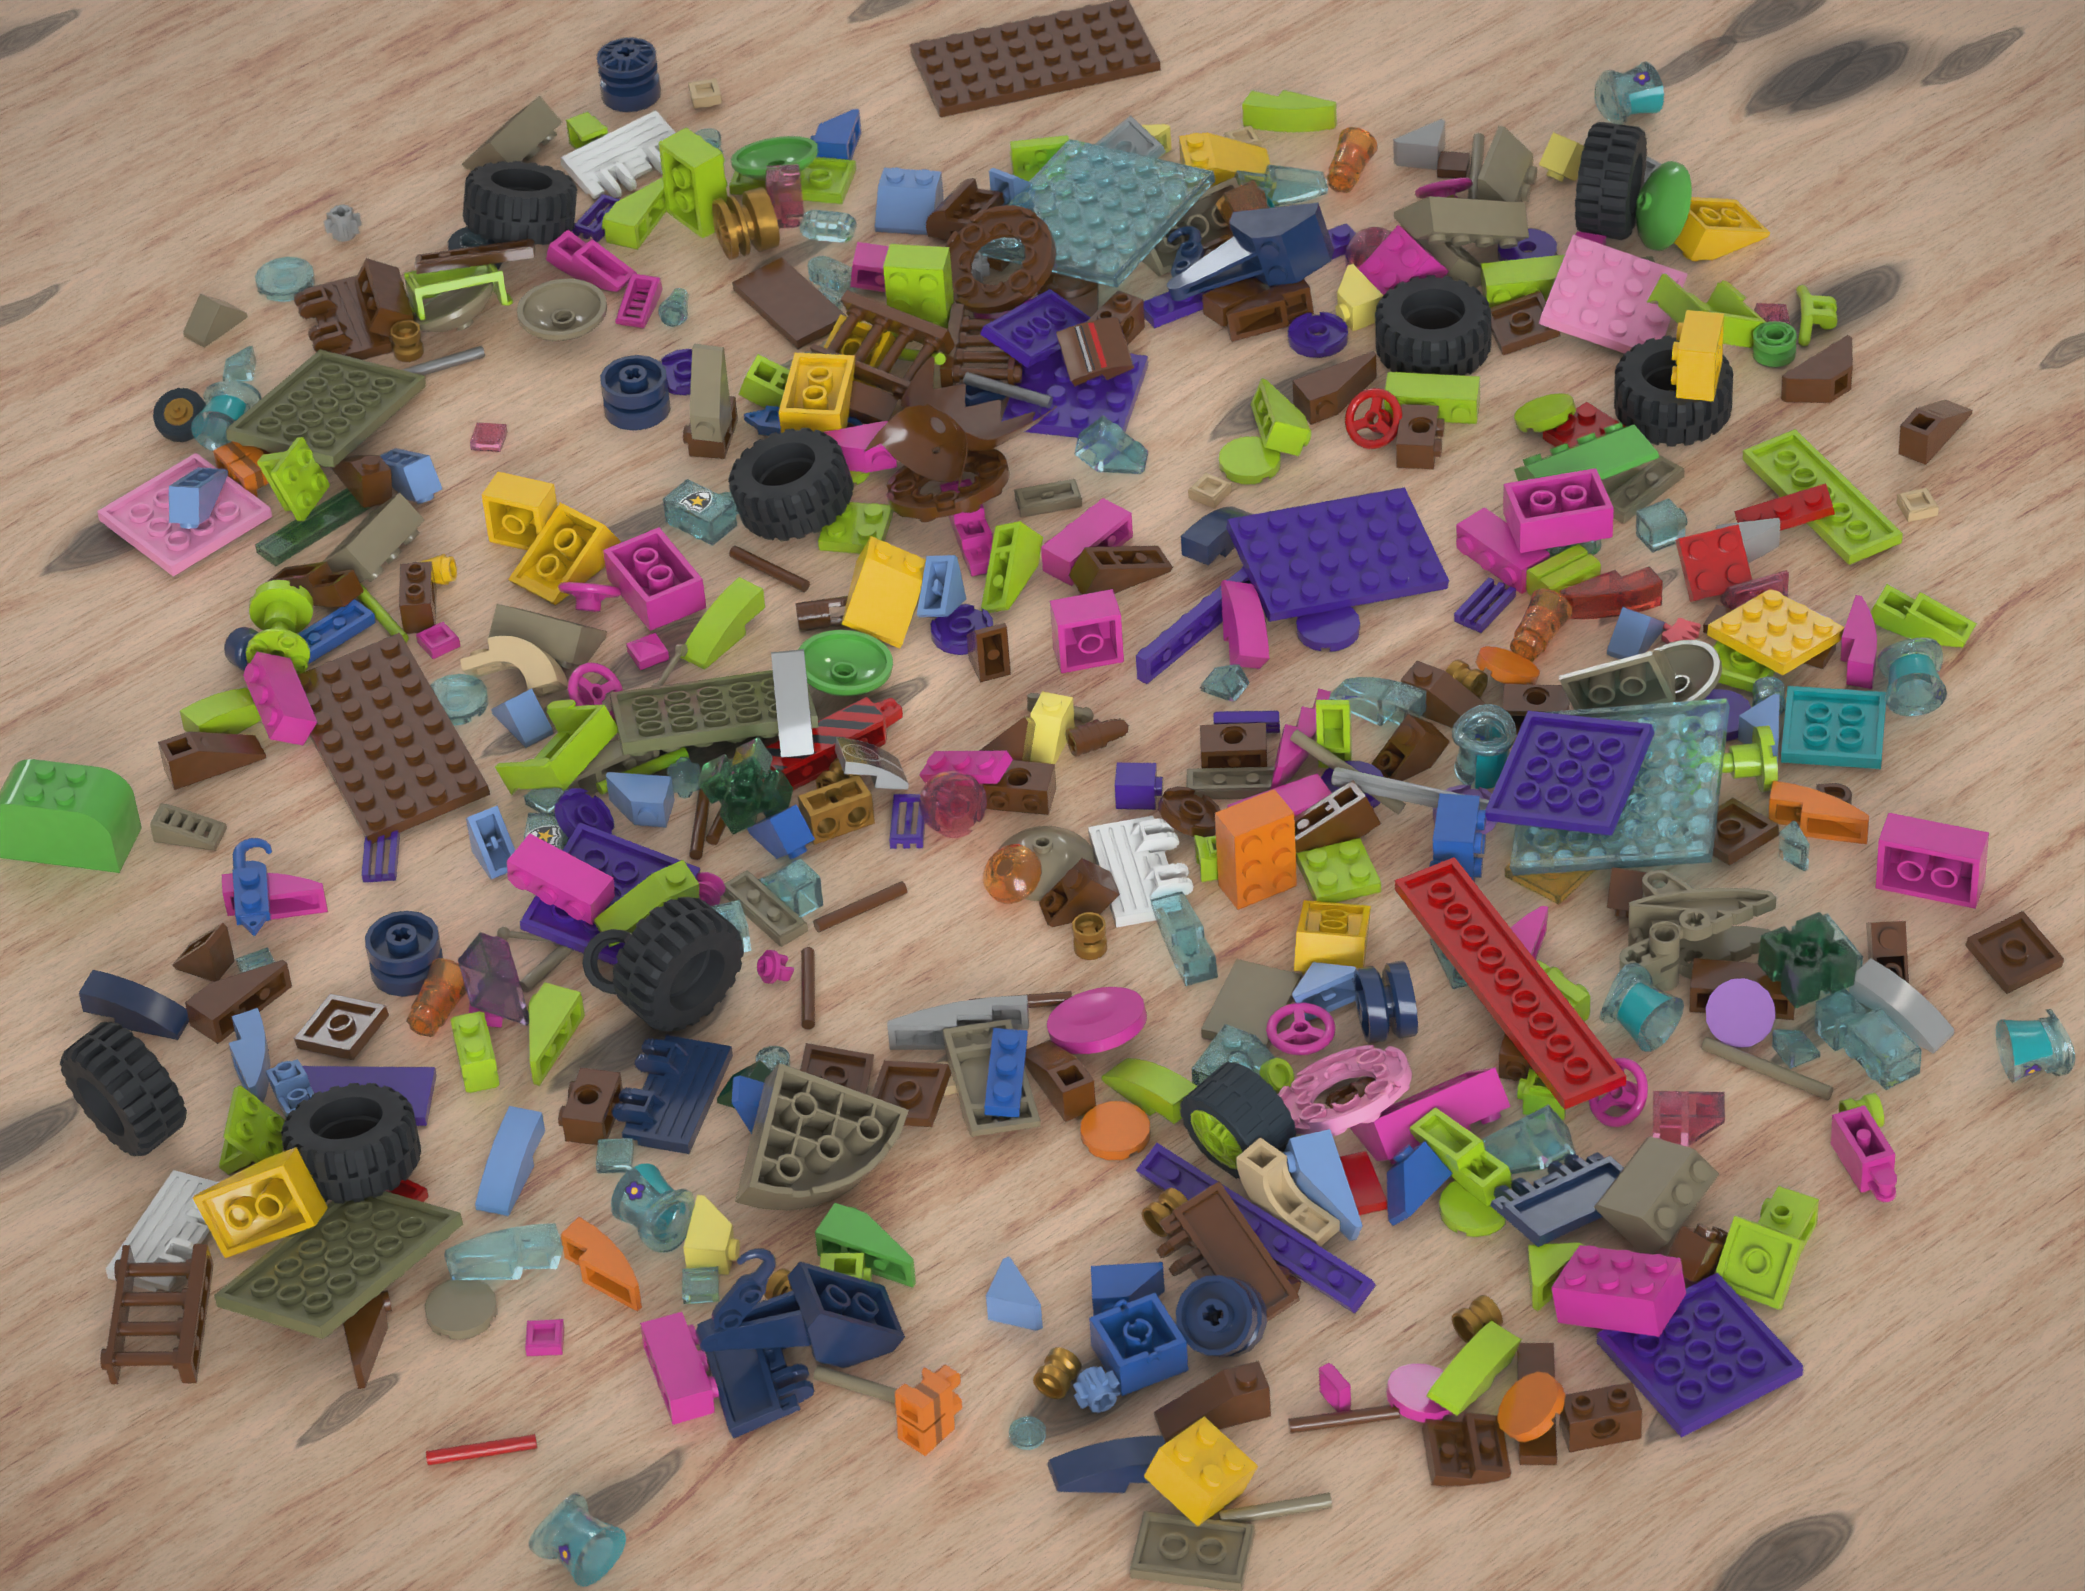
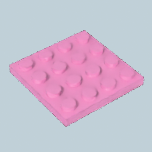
(1604, 296)
(144, 519)

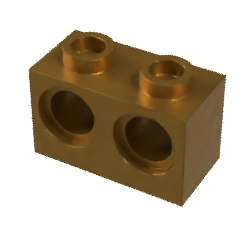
(837, 809)

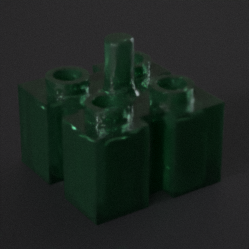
(745, 786)
(1807, 960)

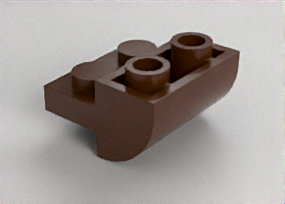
(959, 207)

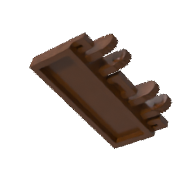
(340, 320)
(1225, 1247)

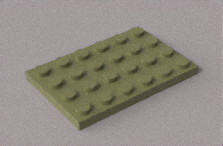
(330, 404)
(697, 713)
(340, 1264)

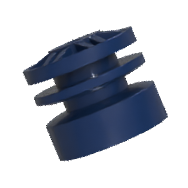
(628, 74)

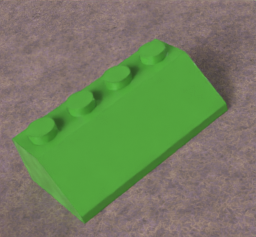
(1609, 453)

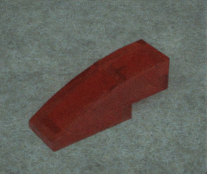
(1610, 592)

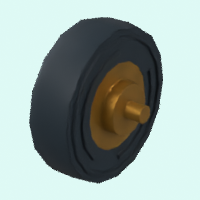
(176, 412)

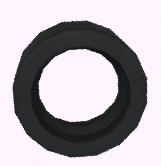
(591, 954)

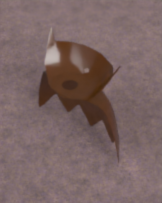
(941, 420)

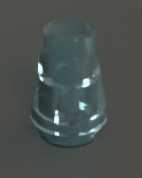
(674, 308)

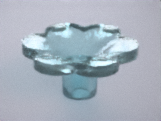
(684, 777)

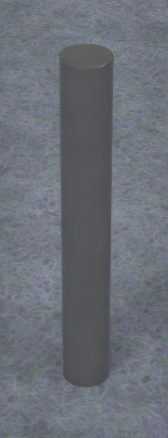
(447, 361)
(1008, 390)

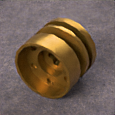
(741, 224)

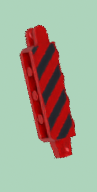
(858, 721)

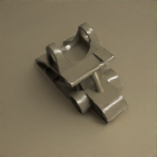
(1691, 923)

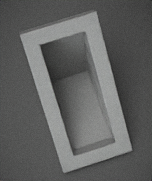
(1420, 147)

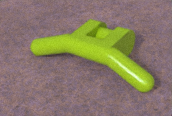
(1815, 310)

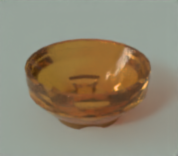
(1018, 880)

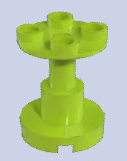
(281, 614)
(1754, 759)

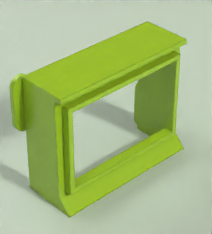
(432, 284)
(1738, 317)
(580, 737)

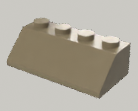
(1202, 215)
(1465, 221)

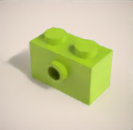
(1790, 1213)

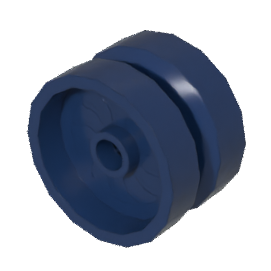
(635, 392)
(402, 951)
(1385, 1002)
(1242, 1319)

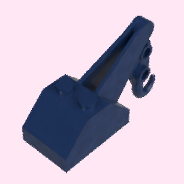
(1267, 243)
(829, 1311)

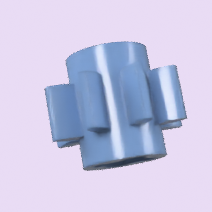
(1096, 1389)

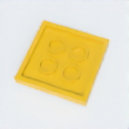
(1776, 631)

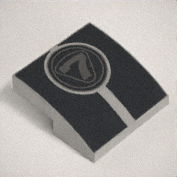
(866, 759)

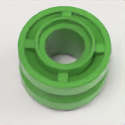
(1774, 344)

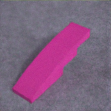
(971, 534)
(1290, 755)

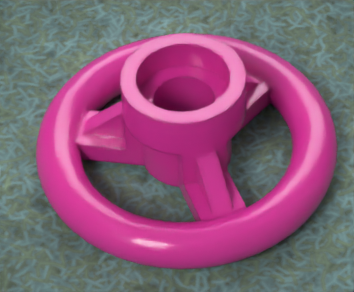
(1444, 188)
(589, 595)
(592, 693)
(1301, 1036)
(1629, 1097)

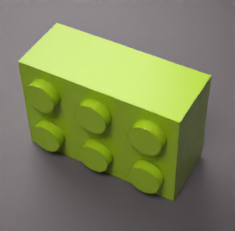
(692, 179)
(919, 282)

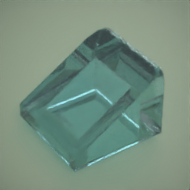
(240, 366)
(1226, 682)
(1794, 846)
(1794, 1047)

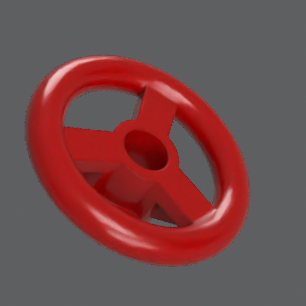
(1386, 423)

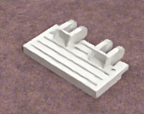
(618, 156)
(1138, 863)
(167, 1229)

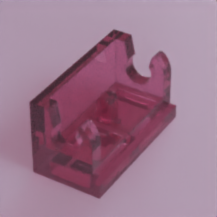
(785, 193)

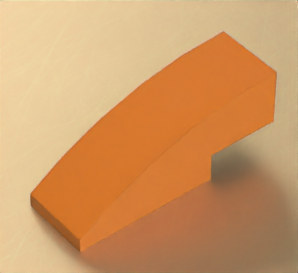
(1817, 813)
(601, 1263)

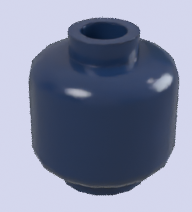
(236, 646)

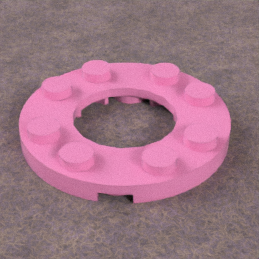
(1387, 1067)

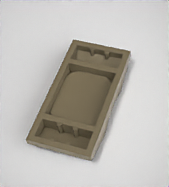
(969, 1058)

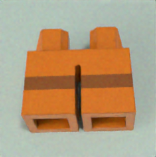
(242, 465)
(928, 1409)

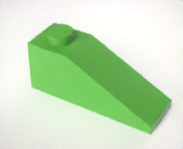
(854, 1231)

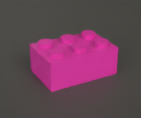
(1558, 510)
(655, 578)
(1932, 860)
(1619, 1290)

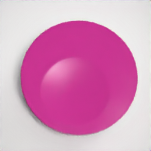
(1097, 1020)

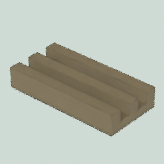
(1048, 498)

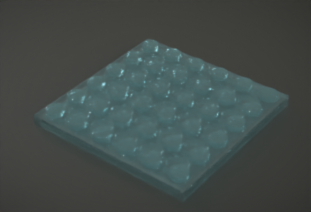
(1104, 209)
(1669, 808)

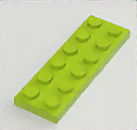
(1793, 464)

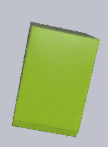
(1544, 1268)

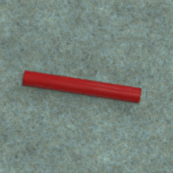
(481, 1449)

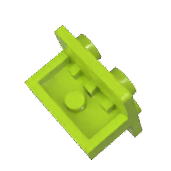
(1032, 154)
(295, 478)
(250, 1132)

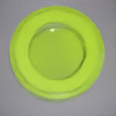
(1277, 1073)

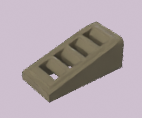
(169, 818)

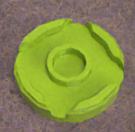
(1545, 412)
(1248, 461)
(1466, 1213)

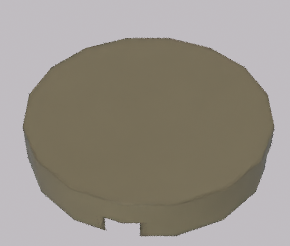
(461, 1308)

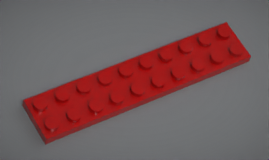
(1510, 983)

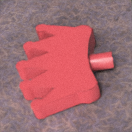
(1680, 631)

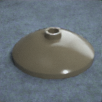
(455, 308)
(562, 309)
(1695, 668)
(1057, 850)

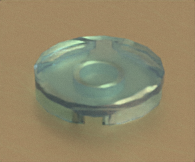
(284, 278)
(461, 697)

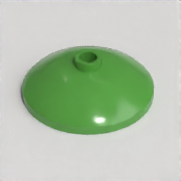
(785, 150)
(1663, 205)
(846, 662)

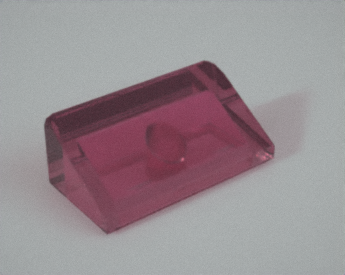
(1741, 593)

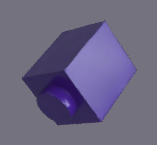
(1137, 786)

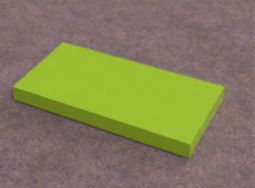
(822, 181)

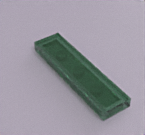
(319, 523)

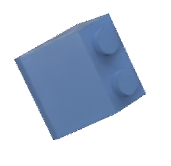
(907, 200)

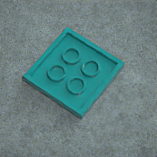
(1833, 727)

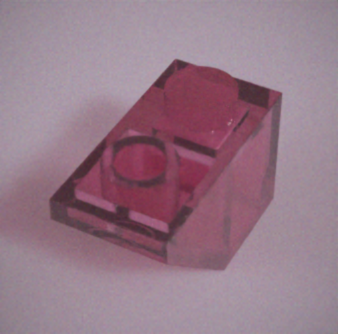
(1686, 1115)

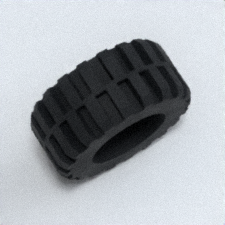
(1610, 180)
(519, 202)
(1433, 327)
(1645, 399)
(791, 484)
(678, 964)
(123, 1088)
(355, 1140)

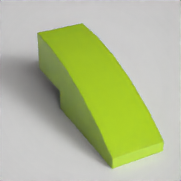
(1288, 112)
(1921, 618)
(724, 622)
(221, 713)
(1334, 728)
(1150, 1087)
(1463, 1155)
(1474, 1368)

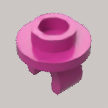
(772, 967)

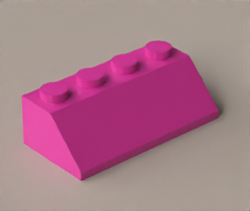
(1464, 1099)

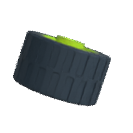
(1232, 1113)

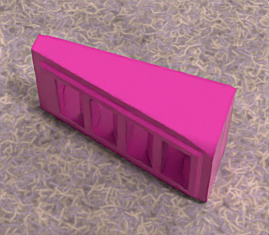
(636, 284)

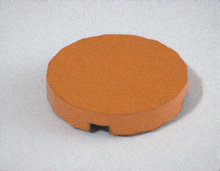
(1507, 666)
(1115, 1130)
(1531, 1406)

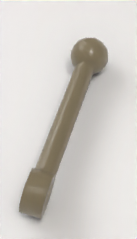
(680, 650)
(505, 933)

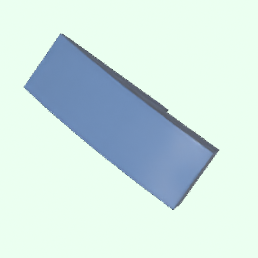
(251, 1053)
(510, 1160)

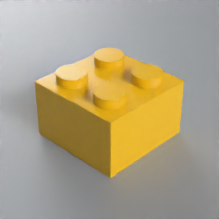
(1698, 355)
(517, 509)
(1200, 1471)

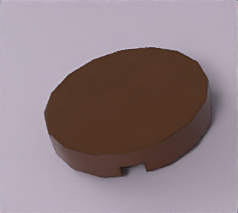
(1188, 811)

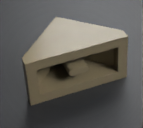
(211, 320)

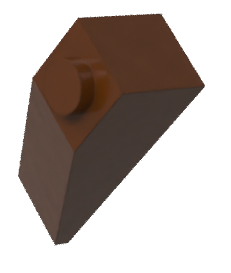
(1333, 388)
(366, 478)
(1117, 567)
(1444, 694)
(1335, 819)
(213, 1006)
(365, 1335)
(1225, 1399)

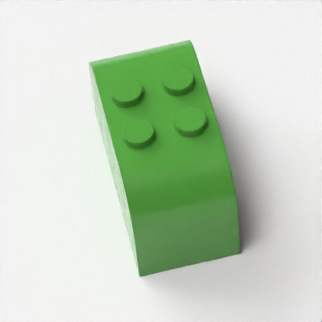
(67, 816)

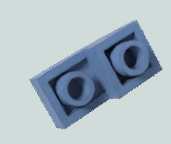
(289, 1084)

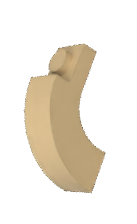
(510, 652)
(1272, 1189)

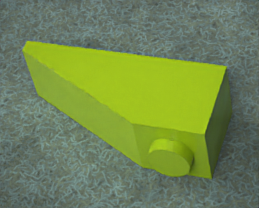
(635, 216)
(764, 382)
(1279, 421)
(1011, 564)
(652, 892)
(552, 1022)

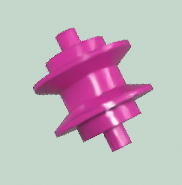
(710, 888)

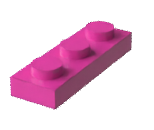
(984, 766)

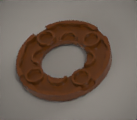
(1022, 284)
(991, 478)

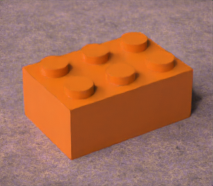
(1256, 849)

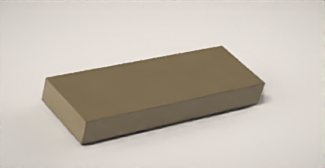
(1644, 488)
(1229, 782)
(765, 908)

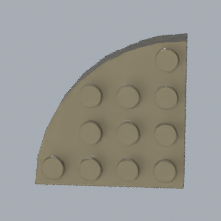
(813, 1141)

